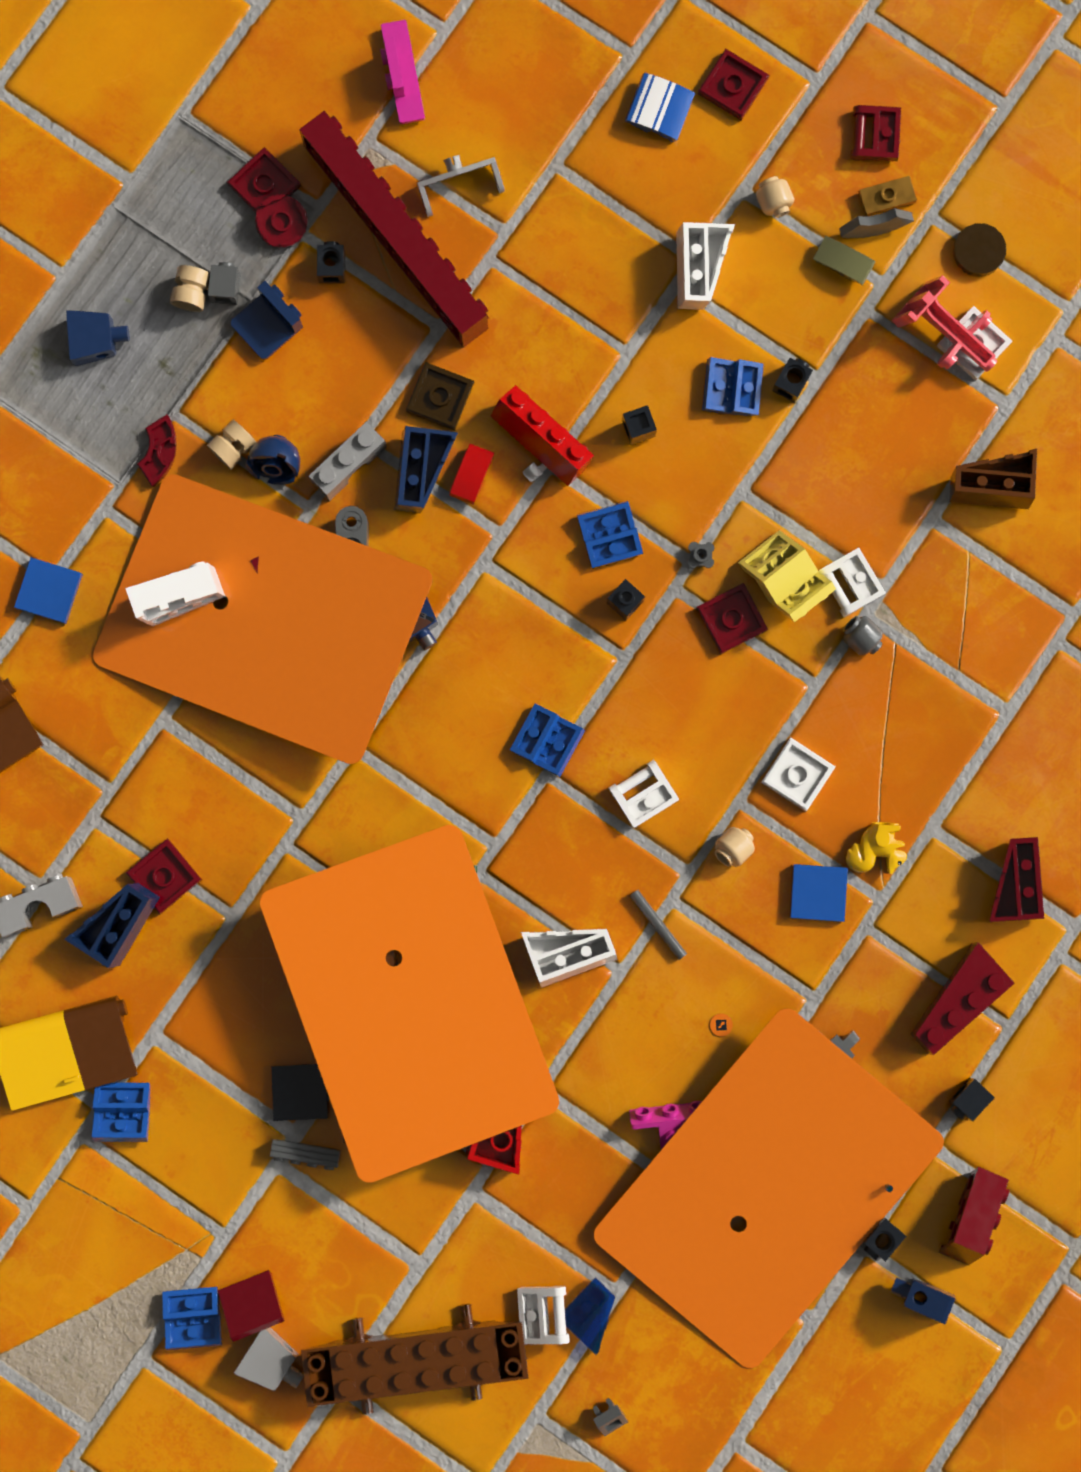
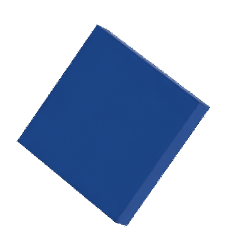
(48, 590)
(818, 892)

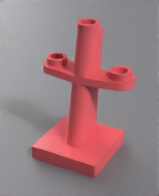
(925, 304)

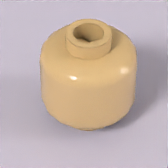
(775, 197)
(734, 847)

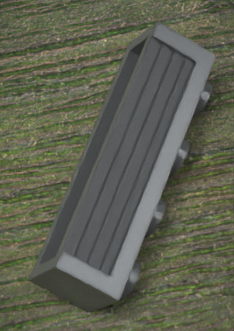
(305, 1153)

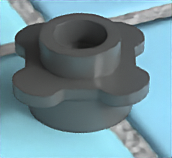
(696, 561)

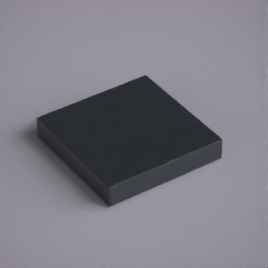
(298, 1093)

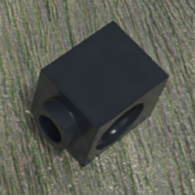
(333, 273)
(792, 390)
(639, 425)
(625, 599)
(970, 1100)
(895, 1239)

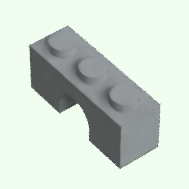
(341, 464)
(58, 895)

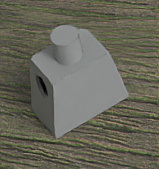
(270, 1361)

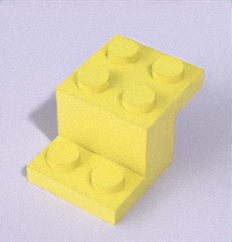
(787, 575)

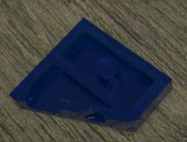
(589, 1313)

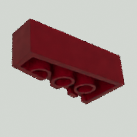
(967, 993)

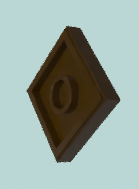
(440, 396)

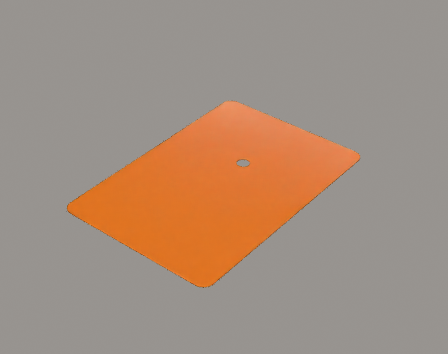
(301, 641)
(417, 1049)
(797, 1150)

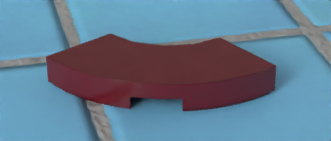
(160, 451)

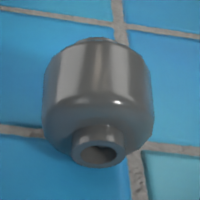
(862, 635)

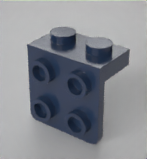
(267, 321)

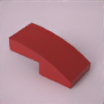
(471, 474)

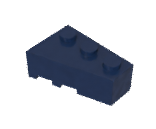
(420, 462)
(115, 926)

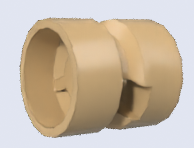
(190, 288)
(222, 447)

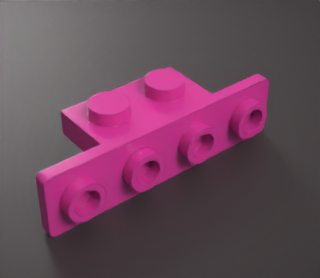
(402, 71)
(666, 1118)

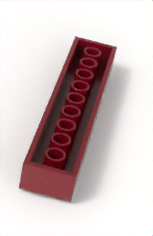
(394, 228)

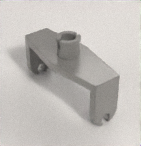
(455, 170)

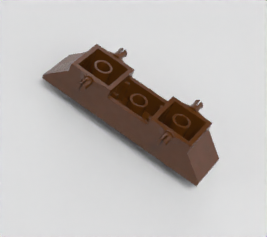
(414, 1361)

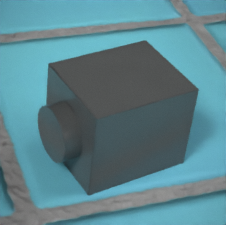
(224, 283)

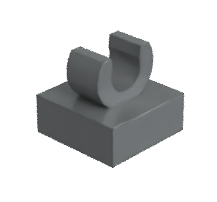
(610, 1419)

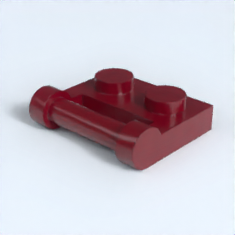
(884, 136)

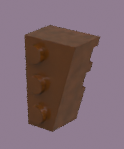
(996, 482)

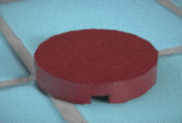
(281, 221)

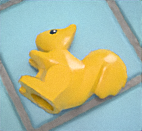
(877, 842)

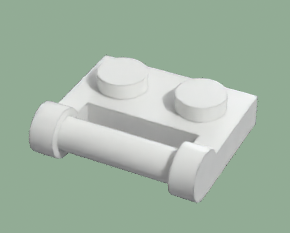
(859, 579)
(649, 801)
(535, 1318)

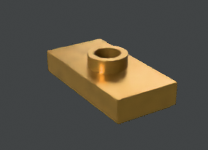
(887, 196)

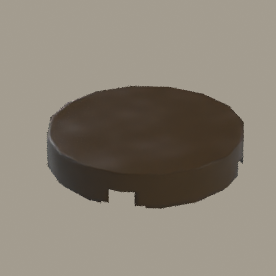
(979, 249)

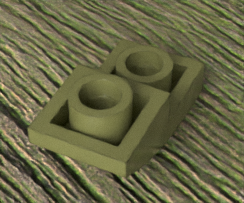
(844, 260)

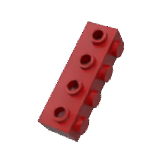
(541, 435)

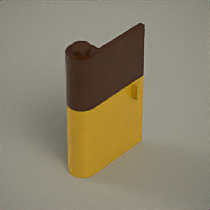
(65, 1052)

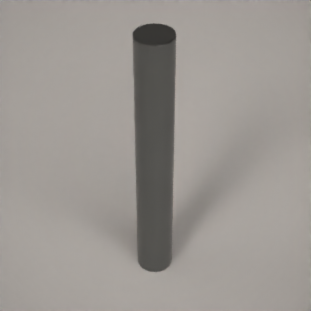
(658, 924)

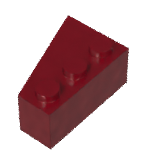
(1020, 883)
(976, 1216)

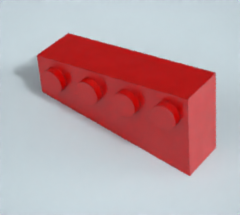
(498, 1151)

